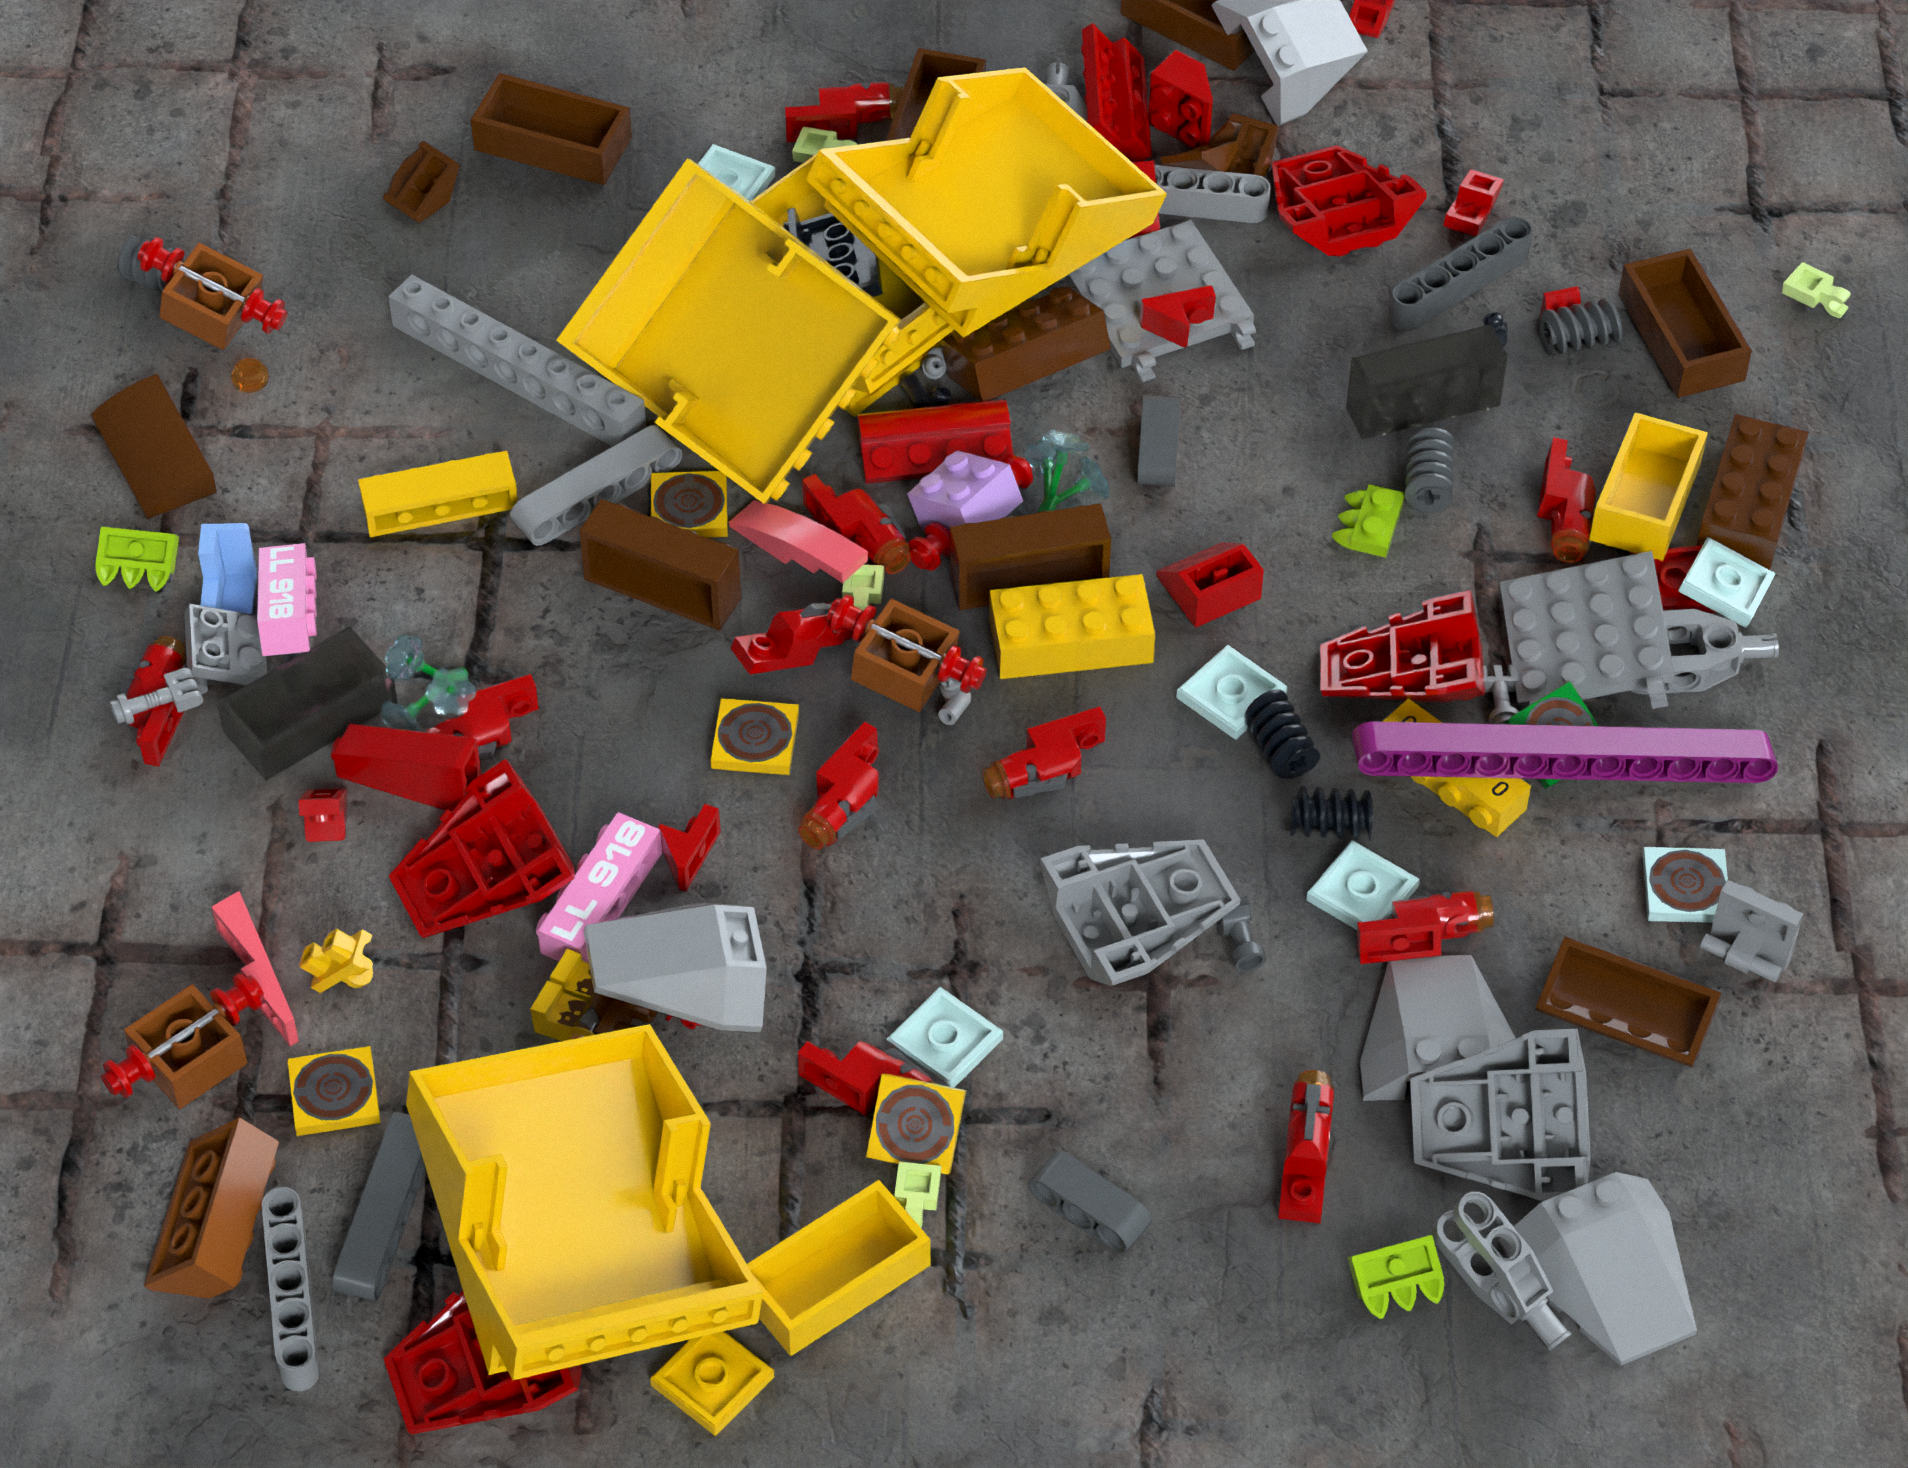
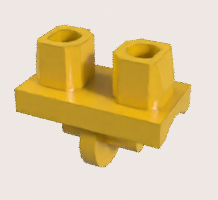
(338, 960)

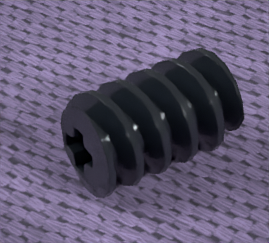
(1281, 735)
(1332, 812)

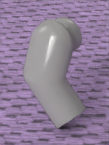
(934, 363)
(955, 701)

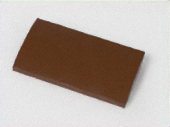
(153, 448)
(1628, 1002)

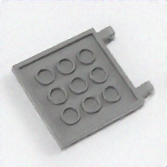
(1155, 266)
(1589, 627)

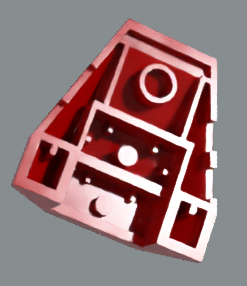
(1342, 201)
(1413, 657)
(483, 857)
(445, 1379)

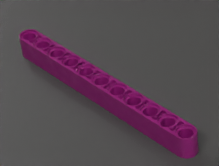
(1563, 752)

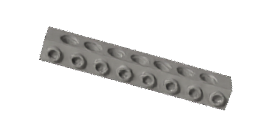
(516, 362)

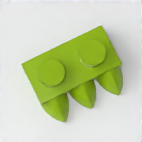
(1371, 521)
(134, 554)
(1397, 1271)

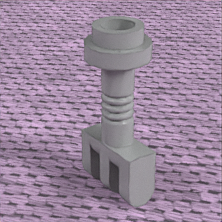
(1500, 686)
(180, 690)

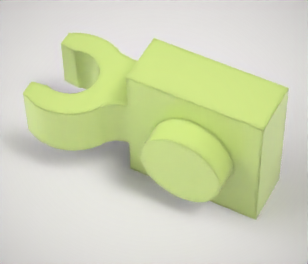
(812, 140)
(1815, 286)
(865, 585)
(917, 1188)

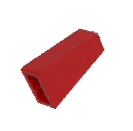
(408, 763)

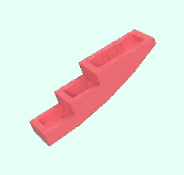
(800, 539)

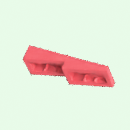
(239, 932)

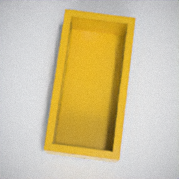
(1648, 486)
(1071, 626)
(838, 1266)

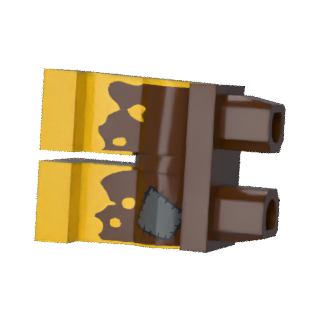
(572, 1006)

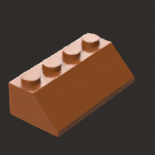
(213, 1211)

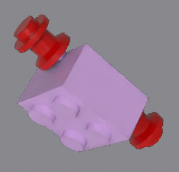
(963, 492)

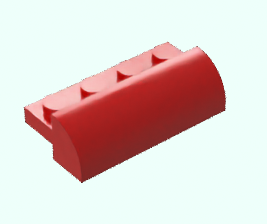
(1116, 93)
(918, 440)

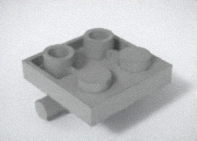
(222, 646)
(1753, 932)

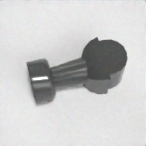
(1247, 954)

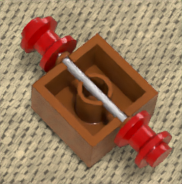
(210, 293)
(904, 651)
(186, 1043)

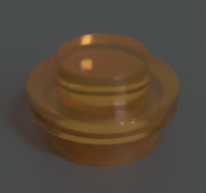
(249, 375)

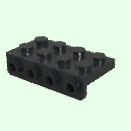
(839, 248)

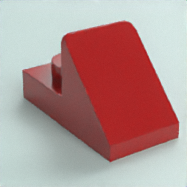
(1173, 312)
(324, 814)
(689, 849)

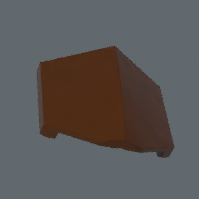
(1255, 143)
(1205, 157)
(422, 183)

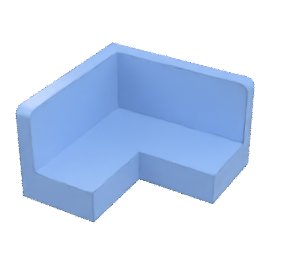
(227, 567)

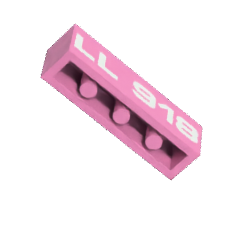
(286, 599)
(601, 885)

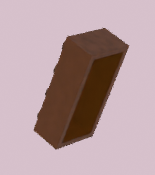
(1193, 26)
(923, 74)
(551, 128)
(1684, 323)
(1026, 344)
(1753, 488)
(1028, 552)
(660, 564)

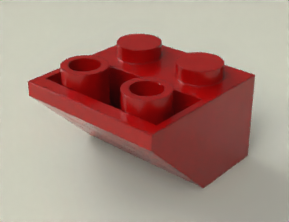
(1181, 99)
(1214, 581)

